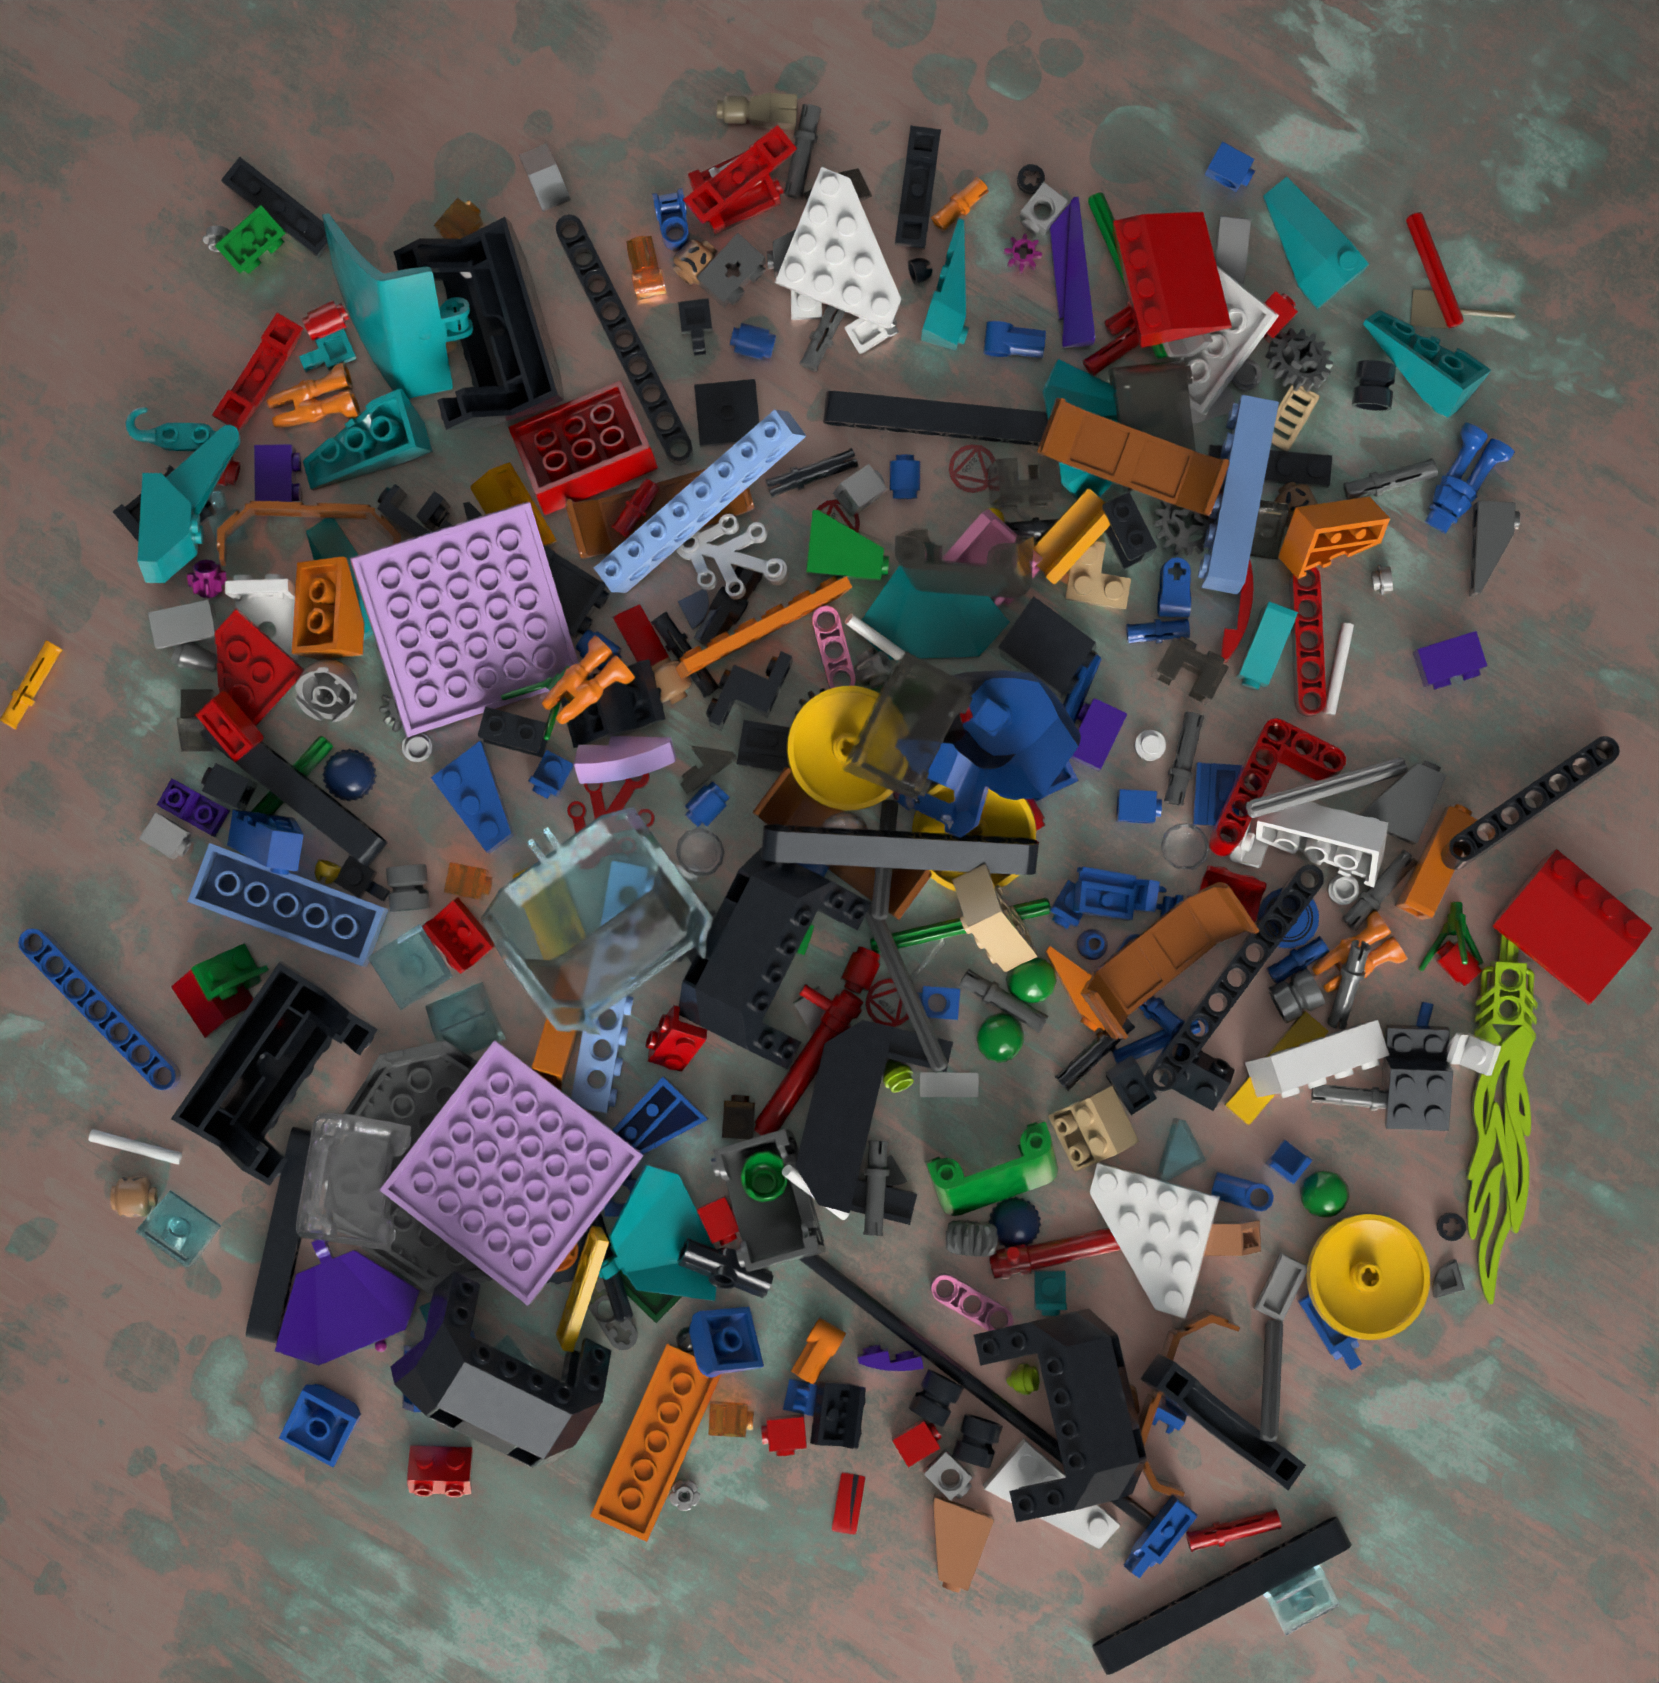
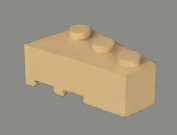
(992, 921)

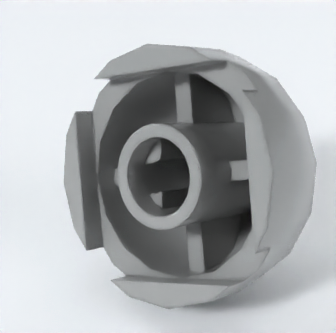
(327, 690)

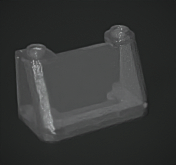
(343, 1180)

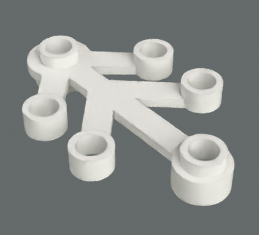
(727, 554)

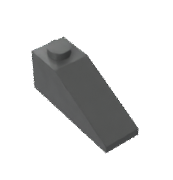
(1491, 533)

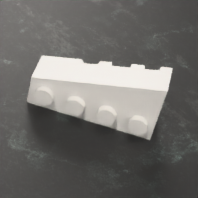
(1328, 836)
(1318, 1059)
(1029, 1466)

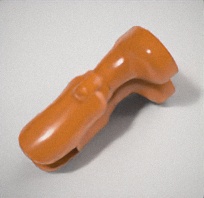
(311, 410)
(584, 692)
(1375, 931)

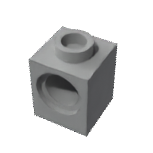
(1047, 197)
(860, 490)
(166, 836)
(938, 1466)

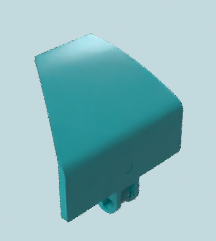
(398, 317)

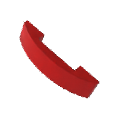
(740, 175)
(260, 372)
(1233, 637)

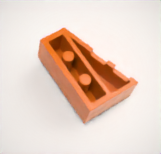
(1330, 530)

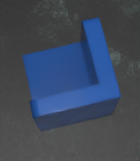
(1288, 1162)

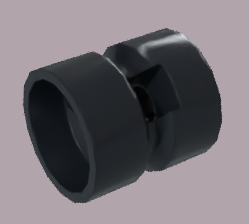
(1373, 387)
(935, 1398)
(977, 1440)

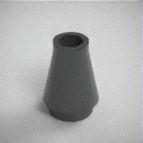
(194, 657)

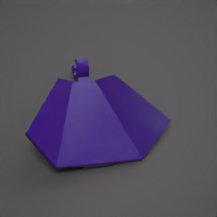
(343, 1307)

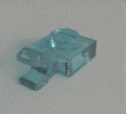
(223, 513)

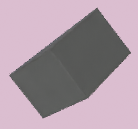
(545, 177)

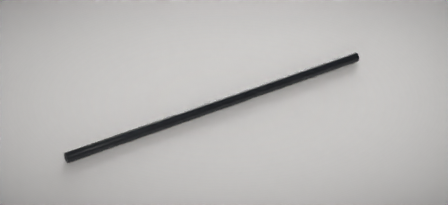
(956, 1372)

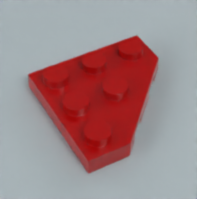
(252, 666)

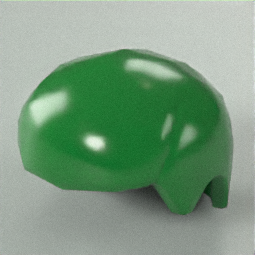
(1032, 980)
(1000, 1037)
(763, 1176)
(1324, 1194)

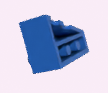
(659, 1117)

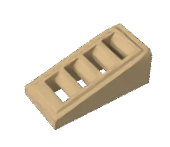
(1311, 398)

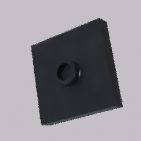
(725, 411)

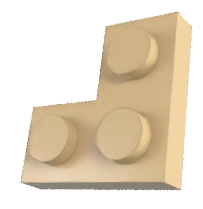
(1090, 586)

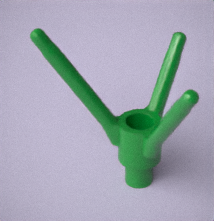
(549, 683)
(1455, 926)

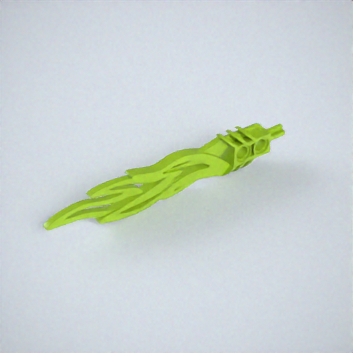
(1514, 1126)

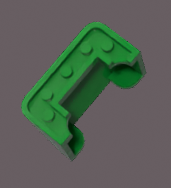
(965, 1194)

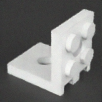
(267, 602)

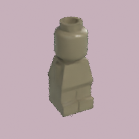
(761, 110)

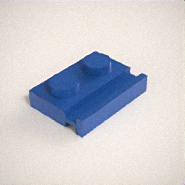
(1212, 790)
(1104, 894)

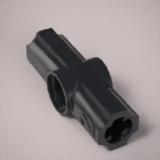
(725, 610)
(723, 1268)

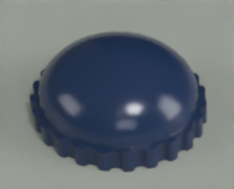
(349, 775)
(1015, 1222)

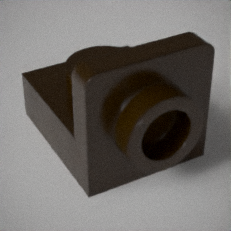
(738, 1117)

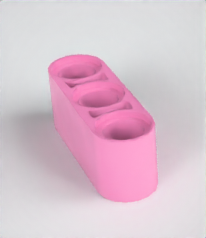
(833, 635)
(963, 1290)

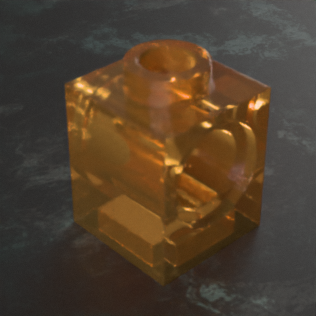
(459, 220)
(468, 881)
(730, 1419)

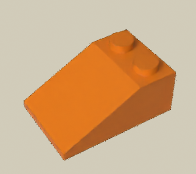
(326, 611)

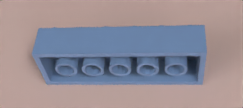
(1240, 494)
(288, 905)

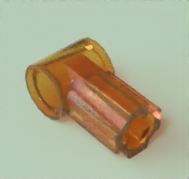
(646, 275)

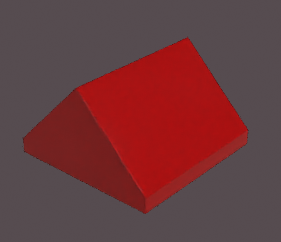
(211, 1014)

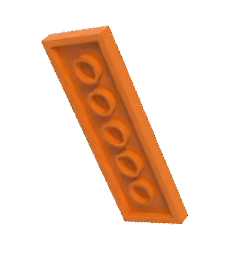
(771, 621)
(655, 1444)

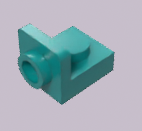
(1050, 1291)

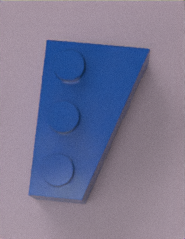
(475, 796)
(267, 839)

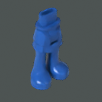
(1454, 495)

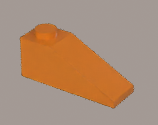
(1073, 980)

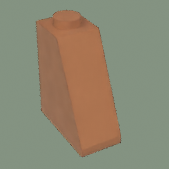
(1234, 1238)
(959, 1541)

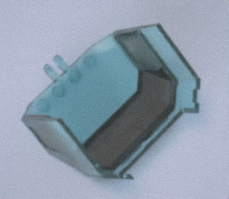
(595, 919)

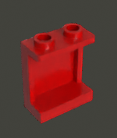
(751, 204)

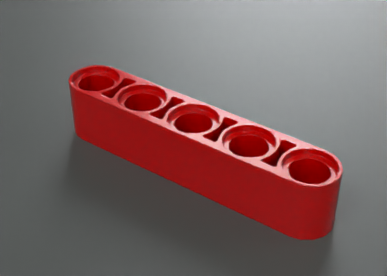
(1304, 655)

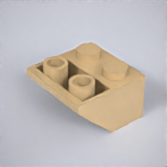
(1093, 1128)

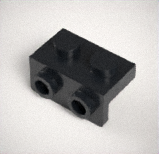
(1204, 1078)
(838, 1414)

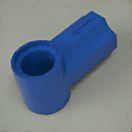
(1006, 340)
(1238, 1191)

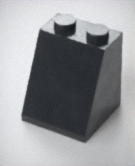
(1048, 647)

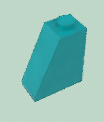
(1266, 645)

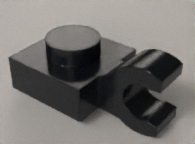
(696, 320)
(359, 878)

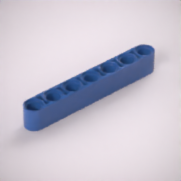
(86, 1001)

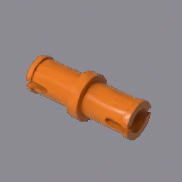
(959, 204)

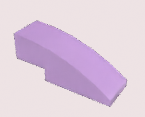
(622, 758)

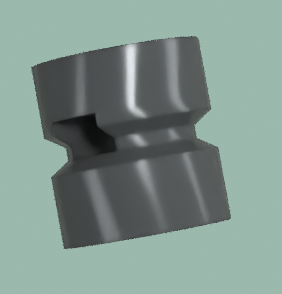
(408, 887)
(1296, 995)

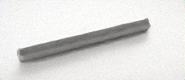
(1326, 787)

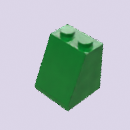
(843, 552)

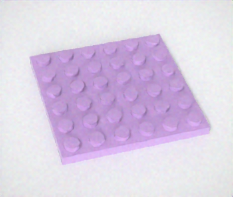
(464, 617)
(511, 1172)

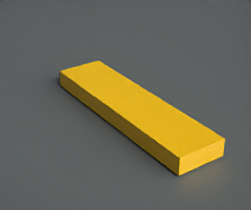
(1244, 1100)
(582, 1288)

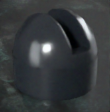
(918, 270)
(681, 1336)

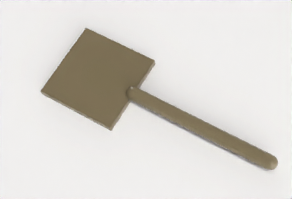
(1427, 313)

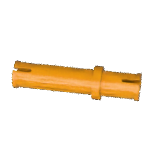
(30, 685)

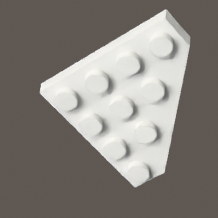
(838, 255)
(1221, 360)
(1158, 1230)

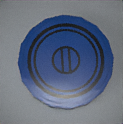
(1302, 929)

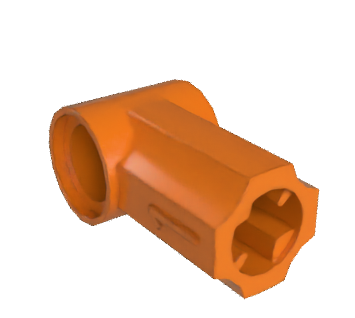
(820, 1345)

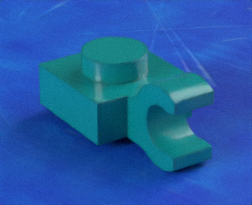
(332, 351)

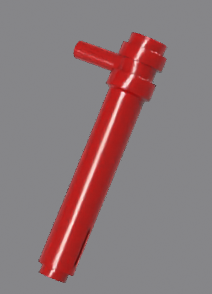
(834, 1020)
(1025, 1259)

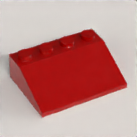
(1170, 276)
(583, 447)
(1572, 926)

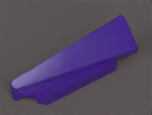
(1072, 278)

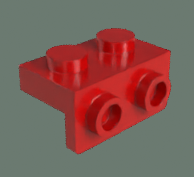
(1246, 888)
(459, 936)
(674, 1041)
(440, 1470)

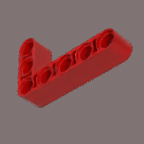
(1259, 775)

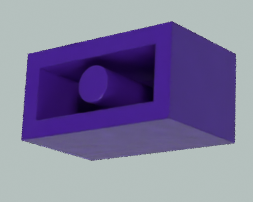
(276, 473)
(1450, 659)
(1098, 732)

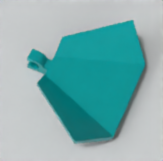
(1090, 395)
(934, 623)
(651, 1234)

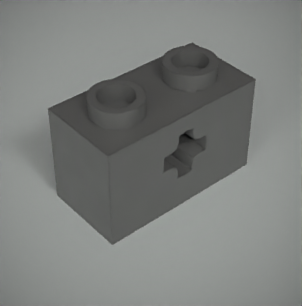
(735, 254)

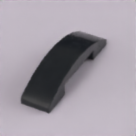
(917, 187)

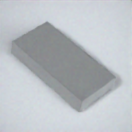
(1281, 1287)

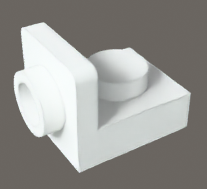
(805, 307)
(868, 334)
(1249, 850)
(1473, 1053)

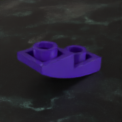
(193, 807)
(879, 1359)

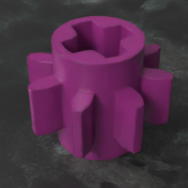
(1030, 251)
(206, 578)

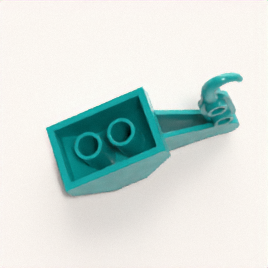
(173, 503)

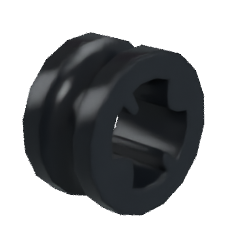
(1031, 169)
(1457, 1234)

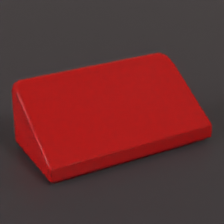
(640, 635)
(229, 726)

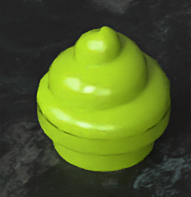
(897, 1076)
(1024, 1379)

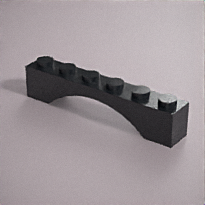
(1222, 1422)

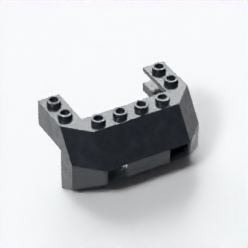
(509, 344)
(753, 949)
(265, 1065)
(843, 1115)
(493, 1393)
(1088, 1408)

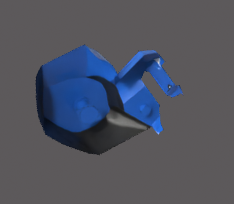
(1009, 746)

